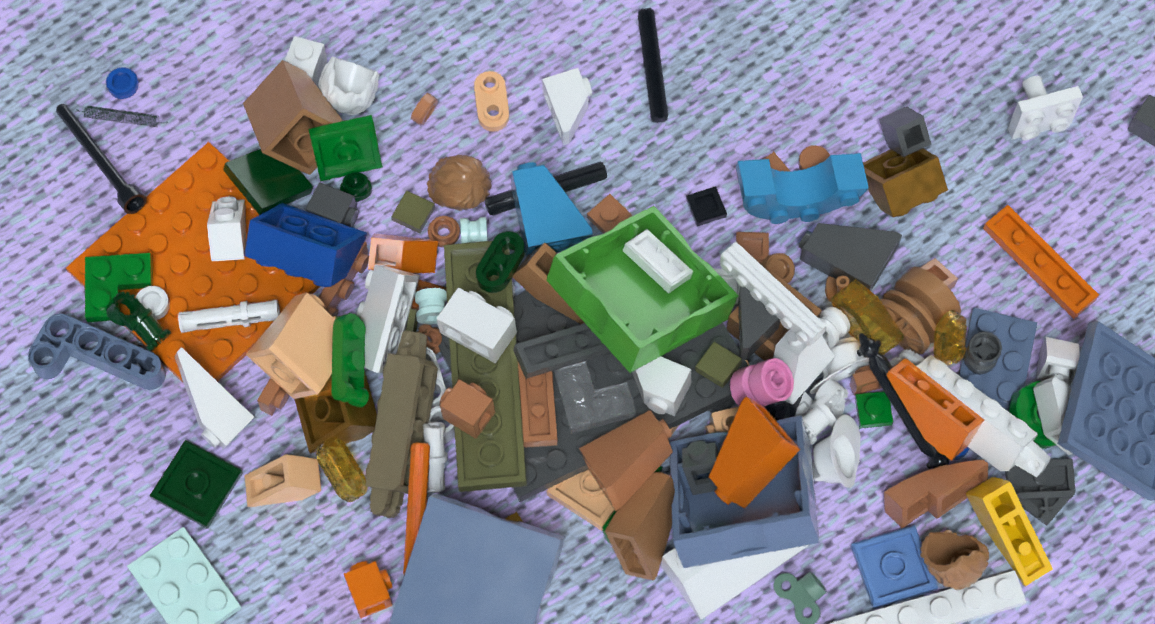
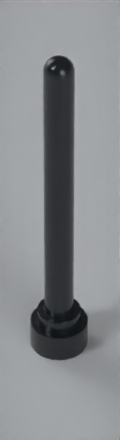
(129, 196)

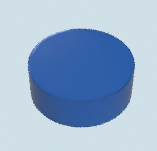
(122, 83)

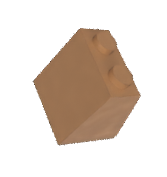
(284, 111)

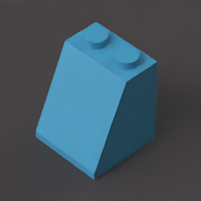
(545, 210)

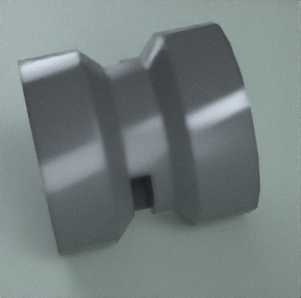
(985, 345)

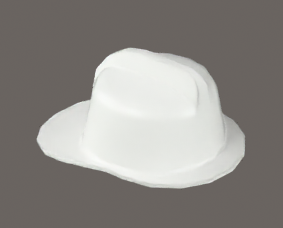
(844, 363)
(839, 454)

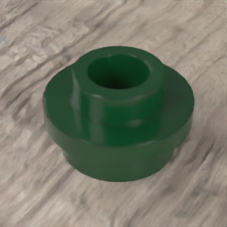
(356, 185)

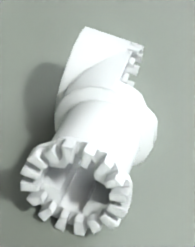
(825, 404)

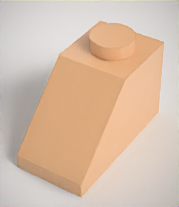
(283, 481)

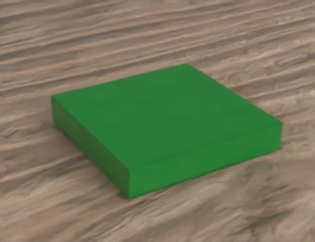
(345, 147)

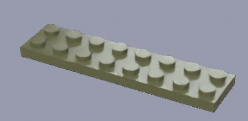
(498, 453)

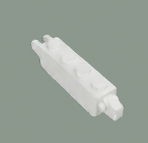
(1001, 437)

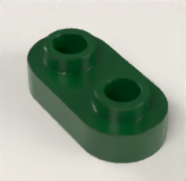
(499, 264)

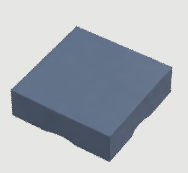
(775, 520)
(475, 568)

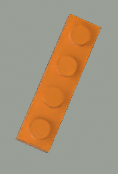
(1041, 261)

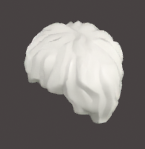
(348, 86)

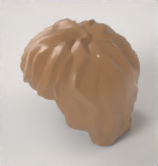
(459, 182)
(954, 558)

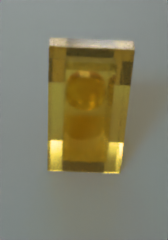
(867, 316)

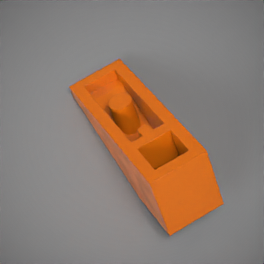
(936, 412)

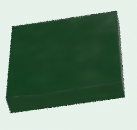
(266, 180)
(196, 484)

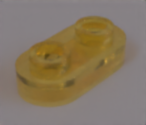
(950, 338)
(341, 469)

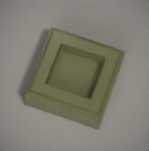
(413, 212)
(718, 364)

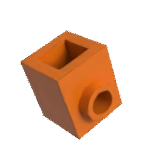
(368, 588)

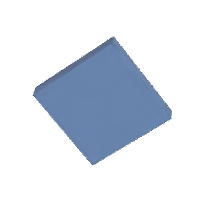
(893, 567)

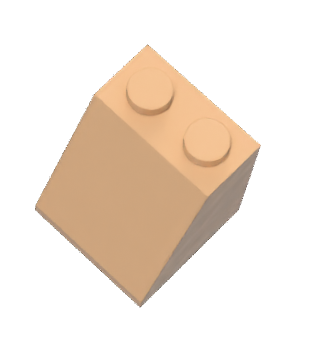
(297, 347)

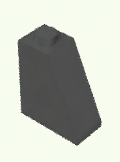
(849, 251)

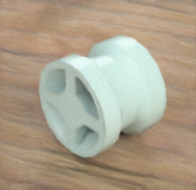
(473, 230)
(431, 303)

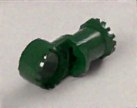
(139, 319)

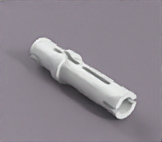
(219, 317)

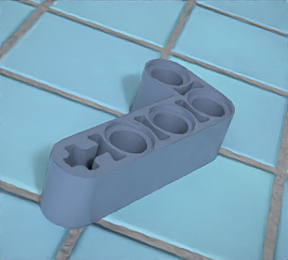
(100, 357)

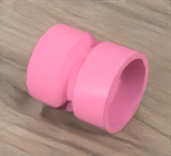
(763, 382)

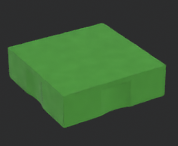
(629, 307)

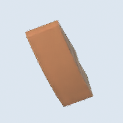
(933, 491)

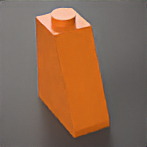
(750, 454)

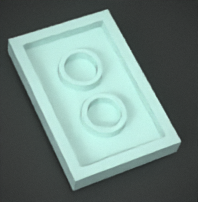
(183, 582)

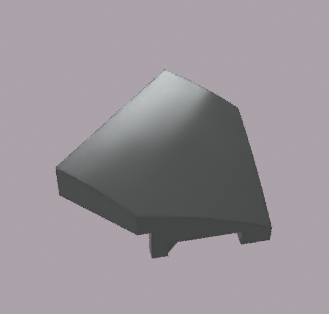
(1048, 492)

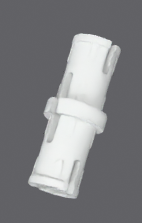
(434, 436)

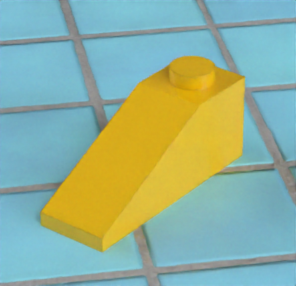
(1009, 528)

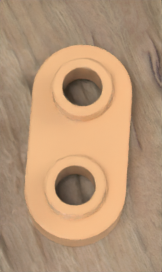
(491, 99)

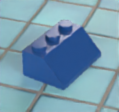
(303, 244)

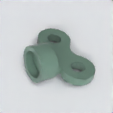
(802, 594)

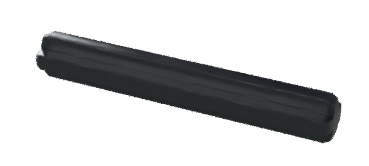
(652, 65)
(568, 181)

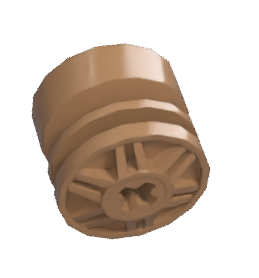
(918, 306)

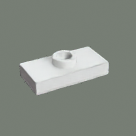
(657, 261)

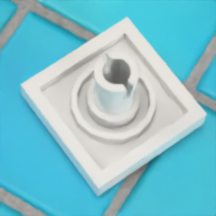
(1043, 110)

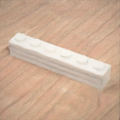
(772, 294)

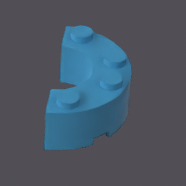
(801, 193)

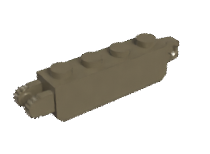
(400, 419)

